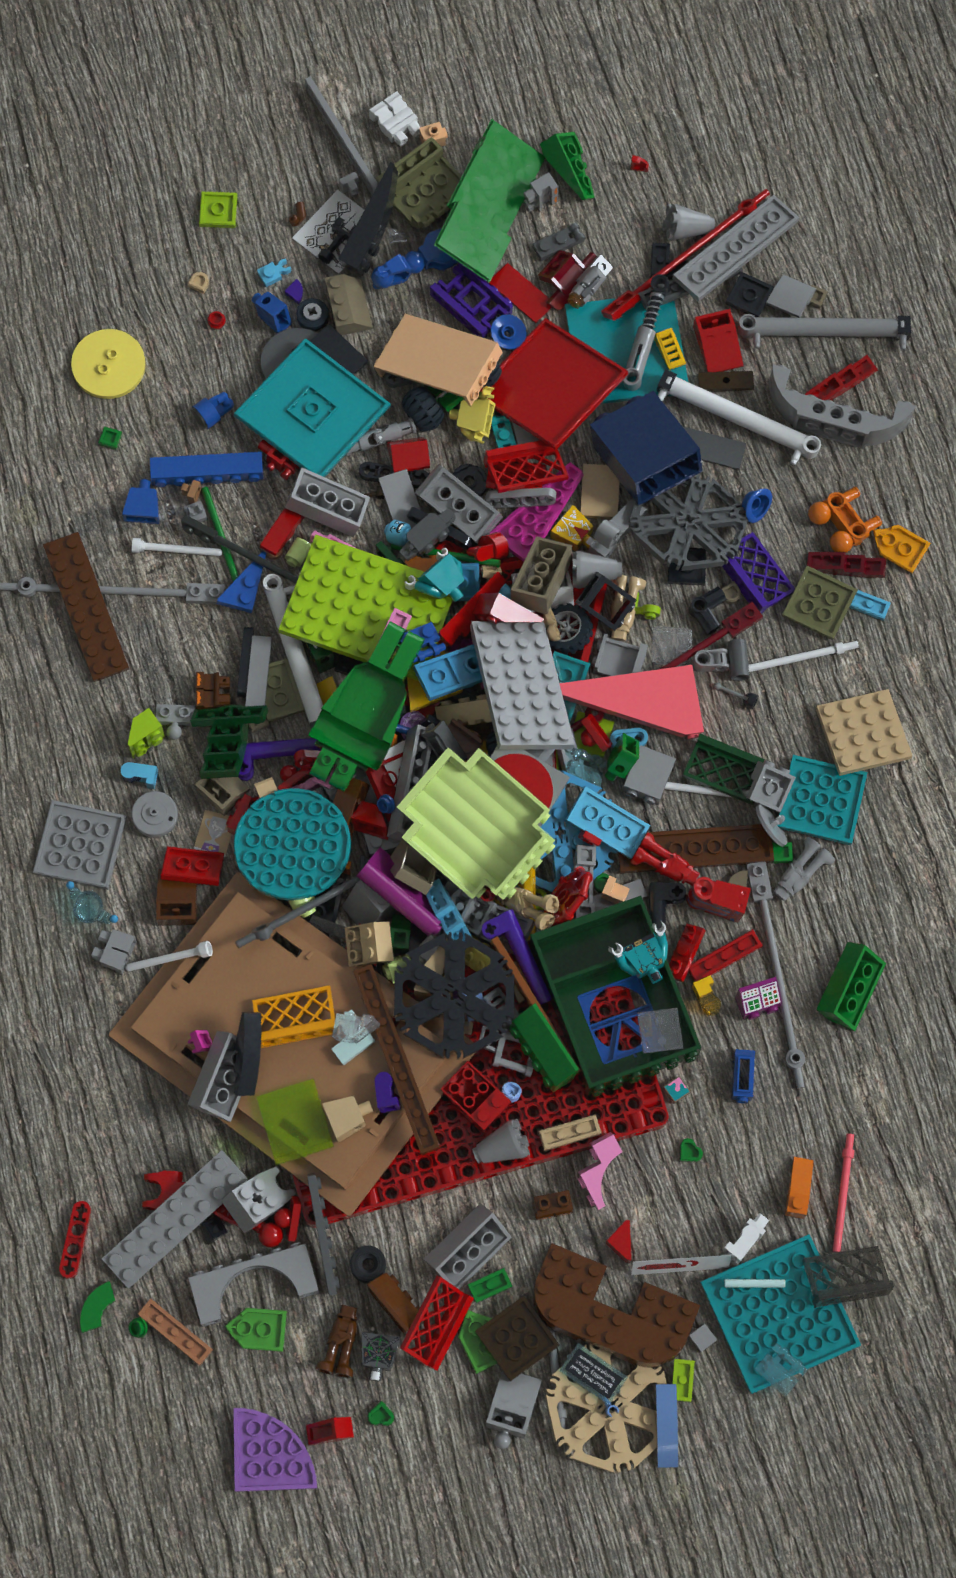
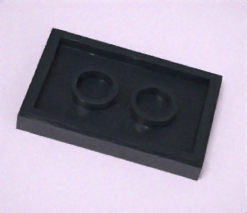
(339, 349)

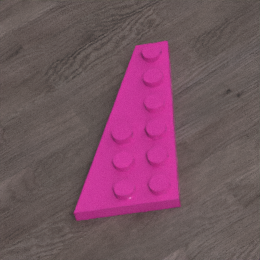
(531, 521)

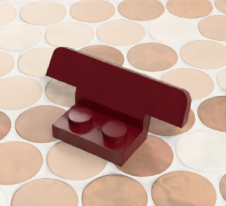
(563, 273)

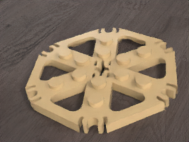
(594, 1420)

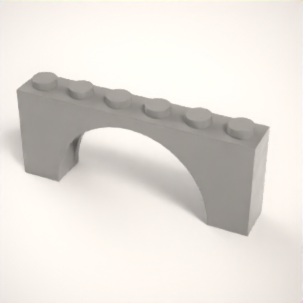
(210, 1286)

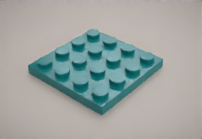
(823, 801)

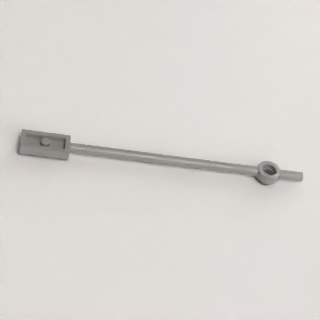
(195, 592)
(761, 893)

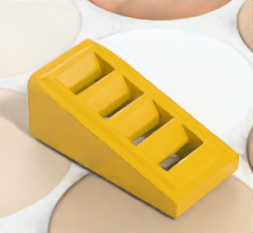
(659, 337)

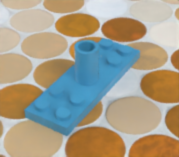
(449, 672)

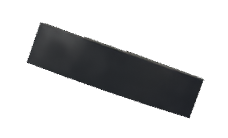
(249, 1050)

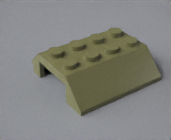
(424, 184)

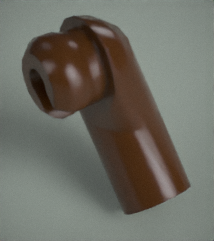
(300, 216)

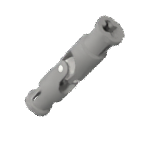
(390, 432)

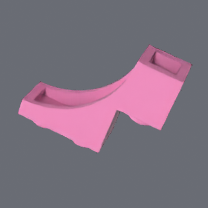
(604, 1150)

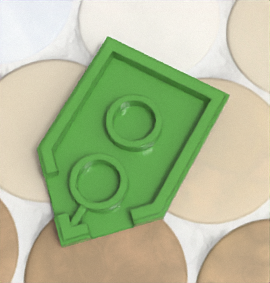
(259, 1329)
(474, 1348)

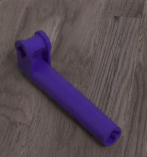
(272, 749)
(507, 924)

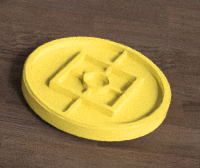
(108, 363)

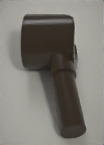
(378, 494)

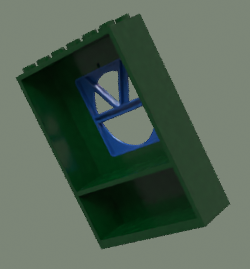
(579, 967)

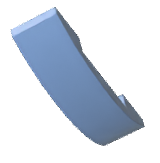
(667, 1425)

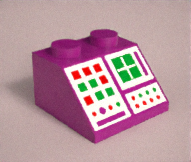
(758, 998)

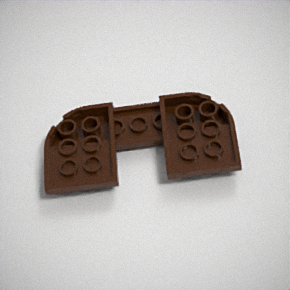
(567, 1305)

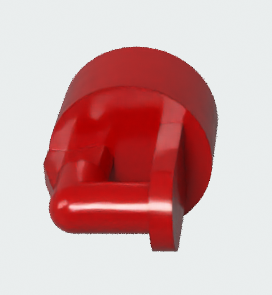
(490, 547)

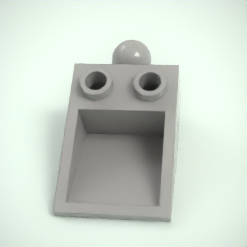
(513, 1404)

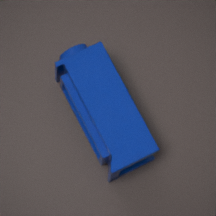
(741, 1095)

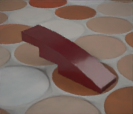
(847, 565)

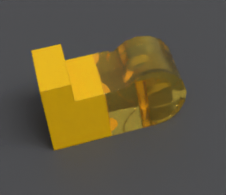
(706, 997)

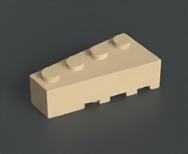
(466, 710)

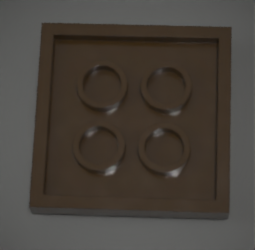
(517, 1338)

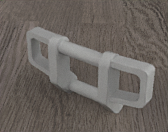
(498, 1061)

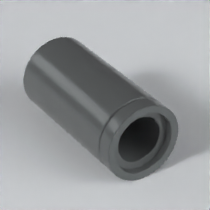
(738, 659)

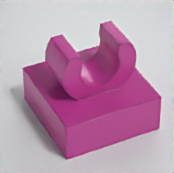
(201, 1041)

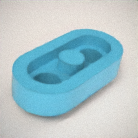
(633, 732)

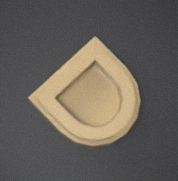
(199, 282)

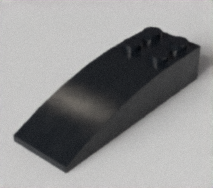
(371, 226)

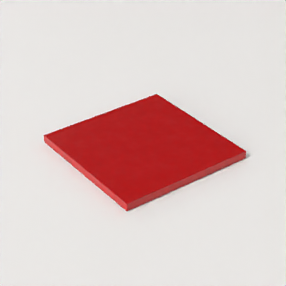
(553, 383)

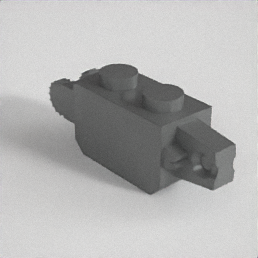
(427, 533)

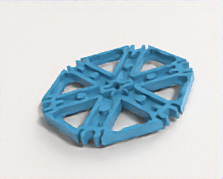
(562, 853)

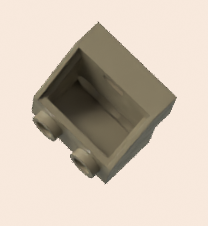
(412, 868)

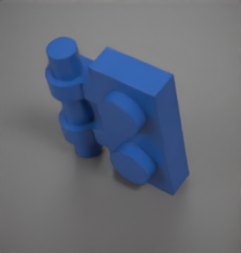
(431, 636)

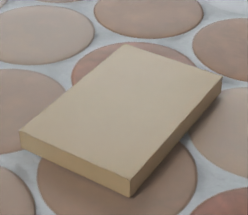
(599, 492)

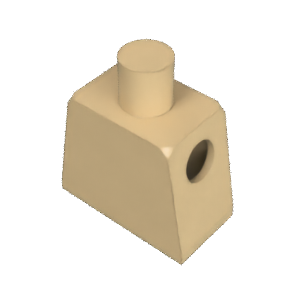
(346, 1116)

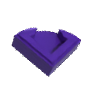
(295, 291)

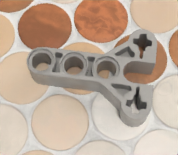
(613, 531)

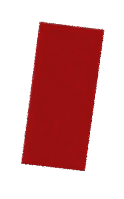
(521, 292)

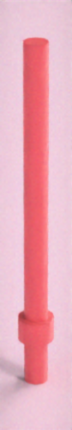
(847, 1155)

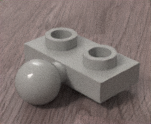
(174, 716)

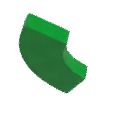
(95, 1306)

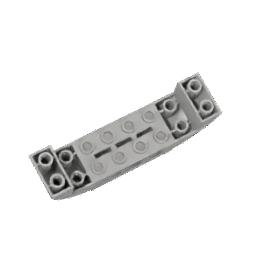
(833, 420)

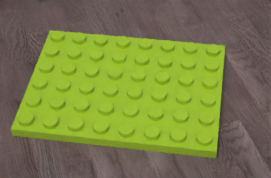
(349, 597)

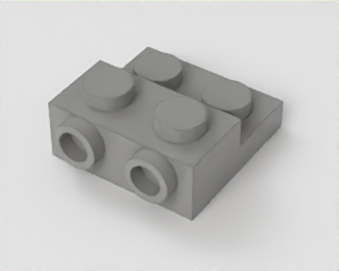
(770, 785)

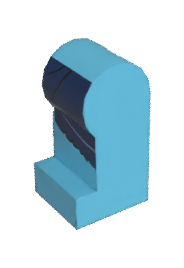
(140, 772)

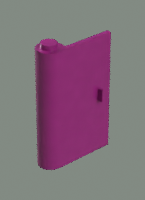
(401, 896)

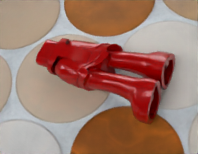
(673, 866)

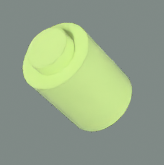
(297, 552)

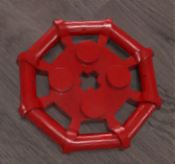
(571, 893)

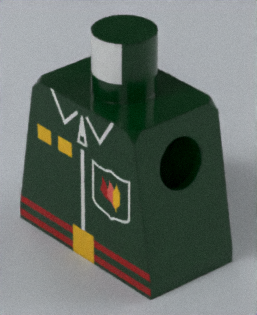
(317, 654)

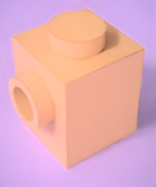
(434, 130)

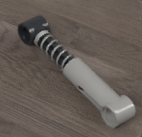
(645, 333)

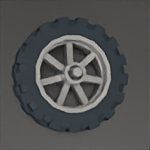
(566, 629)

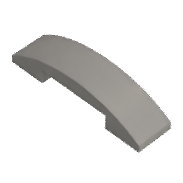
(586, 857)

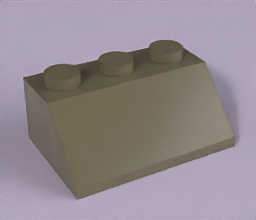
(347, 304)

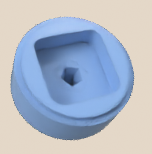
(511, 1091)

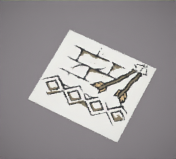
(318, 233)

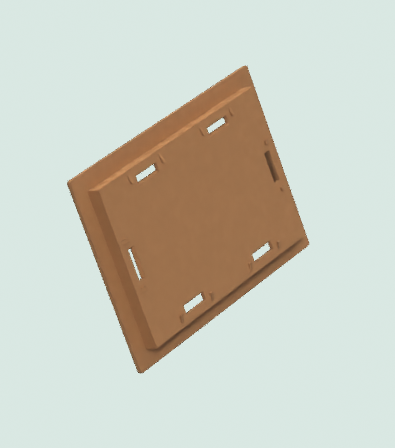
(170, 1009)

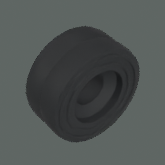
(362, 1254)

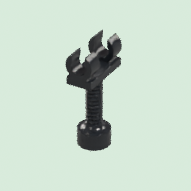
(325, 255)

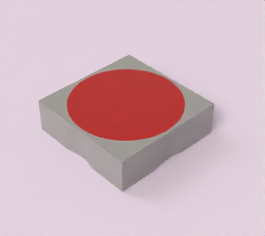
(535, 775)

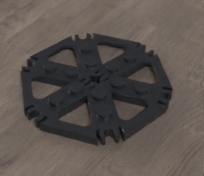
(437, 1004)

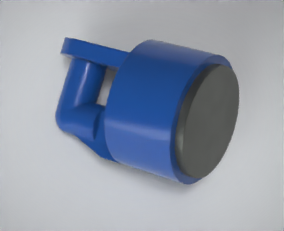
(209, 411)

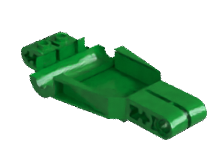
(364, 710)

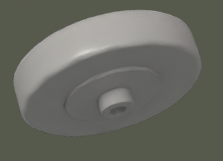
(154, 814)

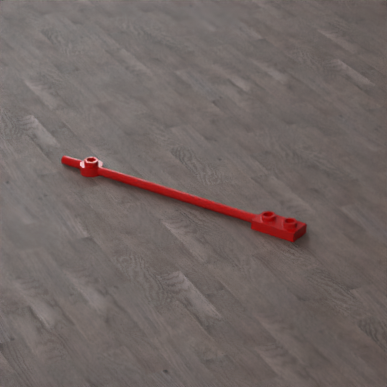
(629, 298)

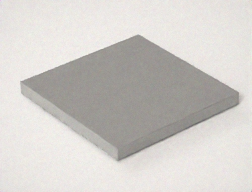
(79, 844)

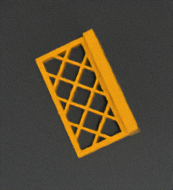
(301, 1031)

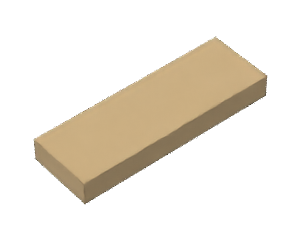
(569, 1132)

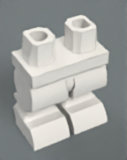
(395, 123)

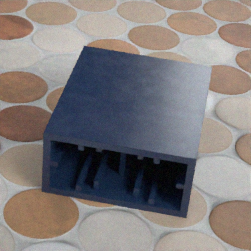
(645, 447)

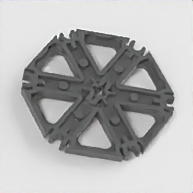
(699, 529)

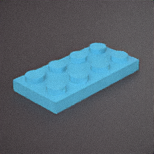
(608, 822)

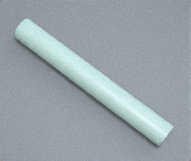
(754, 1283)

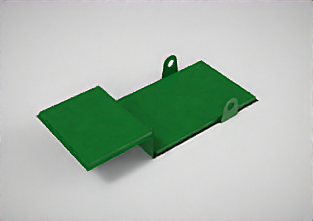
(488, 200)

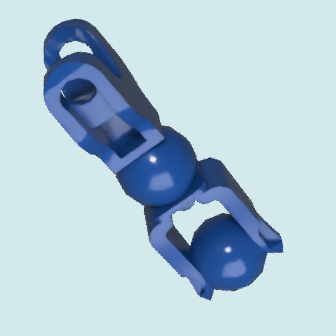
(401, 267)

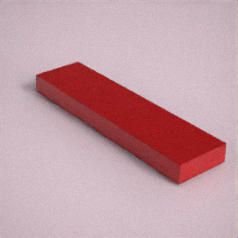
(725, 956)

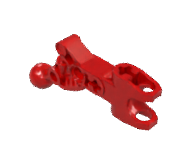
(170, 1181)

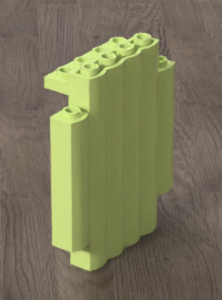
(476, 824)

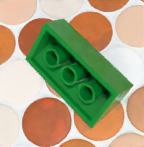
(851, 985)
(543, 1048)

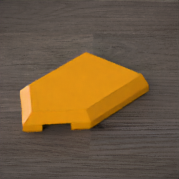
(901, 546)

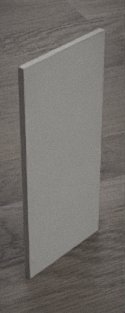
(399, 495)

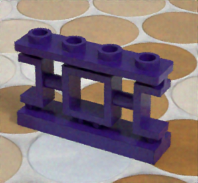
(461, 310)

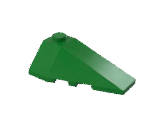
(564, 155)

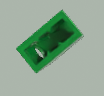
(622, 757)

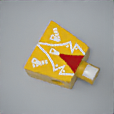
(573, 529)

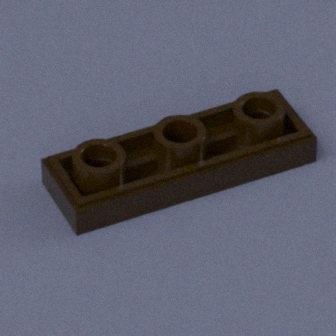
(736, 381)

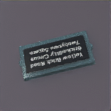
(593, 1374)

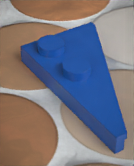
(243, 590)

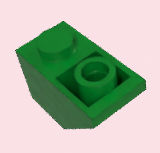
(400, 934)

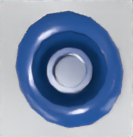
(757, 504)

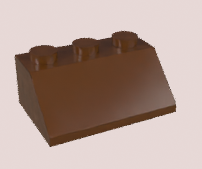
(394, 1301)

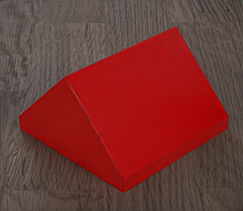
(409, 454)

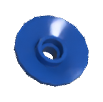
(513, 326)

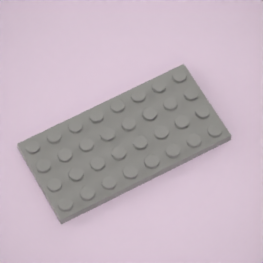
(521, 685)

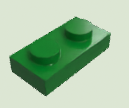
(490, 1285)

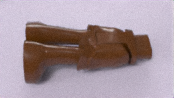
(344, 1334)

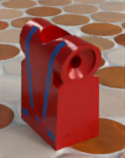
(718, 898)

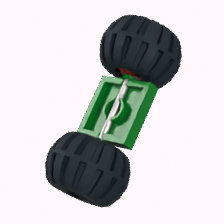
(424, 407)

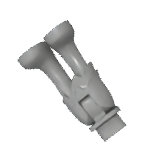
(795, 877)

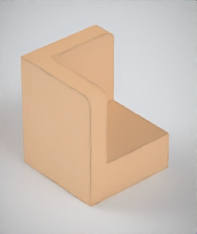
(614, 892)

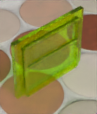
(295, 1121)

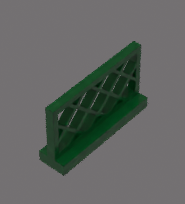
(728, 754)

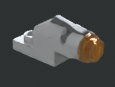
(589, 282)

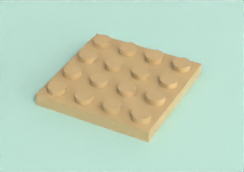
(863, 732)

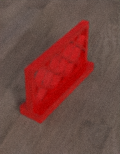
(522, 453)
(445, 1328)

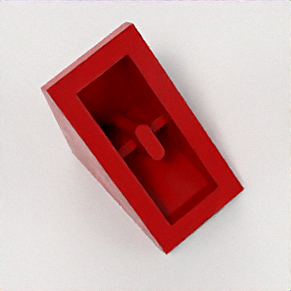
(621, 1242)

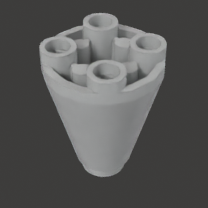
(685, 222)
(587, 564)
(503, 1144)

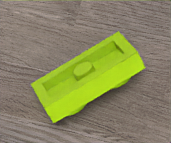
(683, 1378)

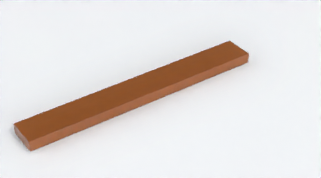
(521, 984)

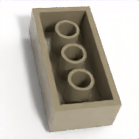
(541, 574)

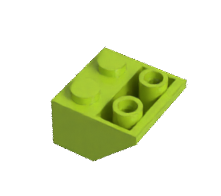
(144, 733)

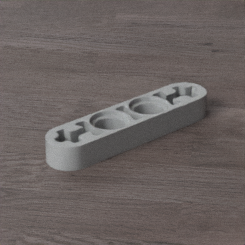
(539, 496)

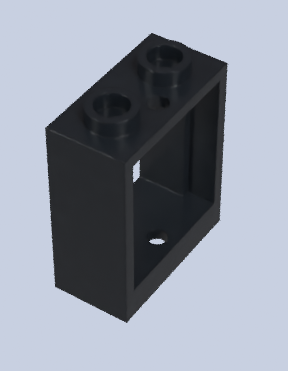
(592, 590)

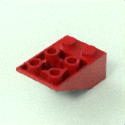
(718, 341)
(475, 1097)

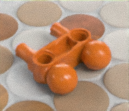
(844, 519)

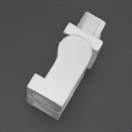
(749, 1235)

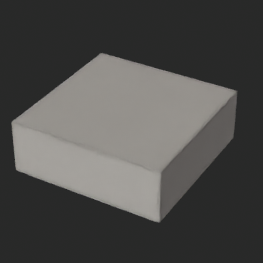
(702, 1338)

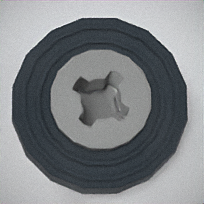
(315, 320)

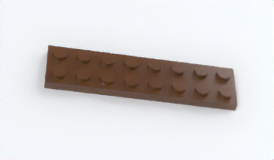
(86, 607)
(710, 847)

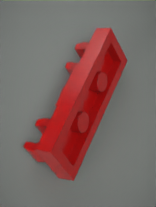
(685, 951)

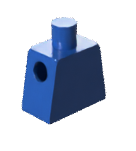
(272, 311)
(142, 504)

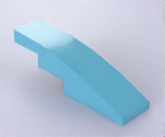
(446, 910)

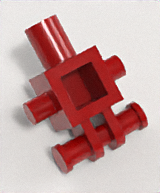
(277, 460)

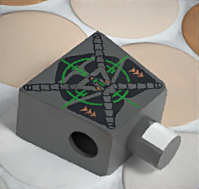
(378, 1353)

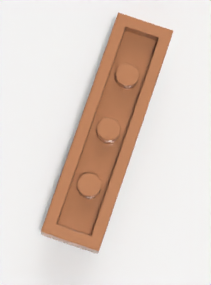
(175, 1332)

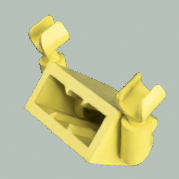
(476, 419)

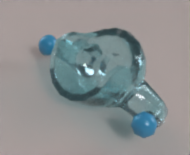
(89, 906)

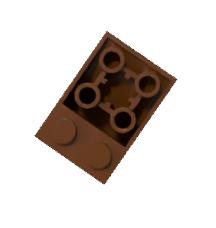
(176, 902)

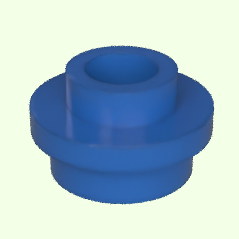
(386, 804)

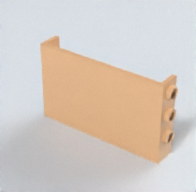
(439, 357)

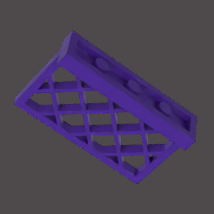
(747, 587)

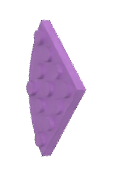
(269, 1455)

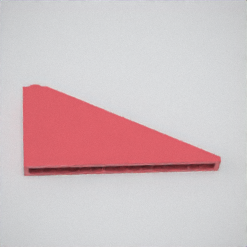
(653, 698)

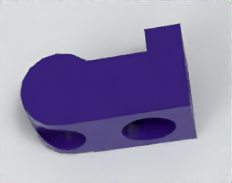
(384, 1093)

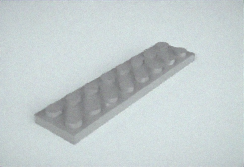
(735, 248)
(174, 1219)

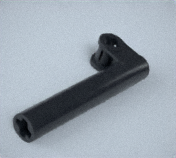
(660, 895)

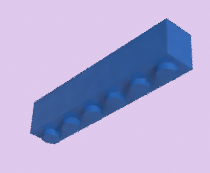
(206, 469)

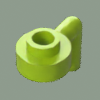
(648, 610)

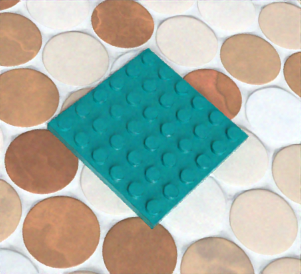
(765, 1316)

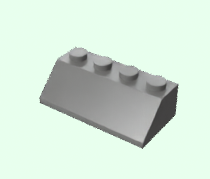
(327, 502)
(217, 1079)
(468, 1247)

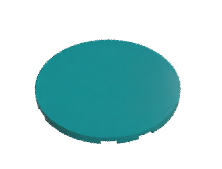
(292, 844)

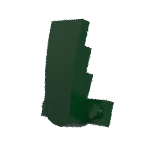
(227, 737)

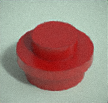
(216, 320)

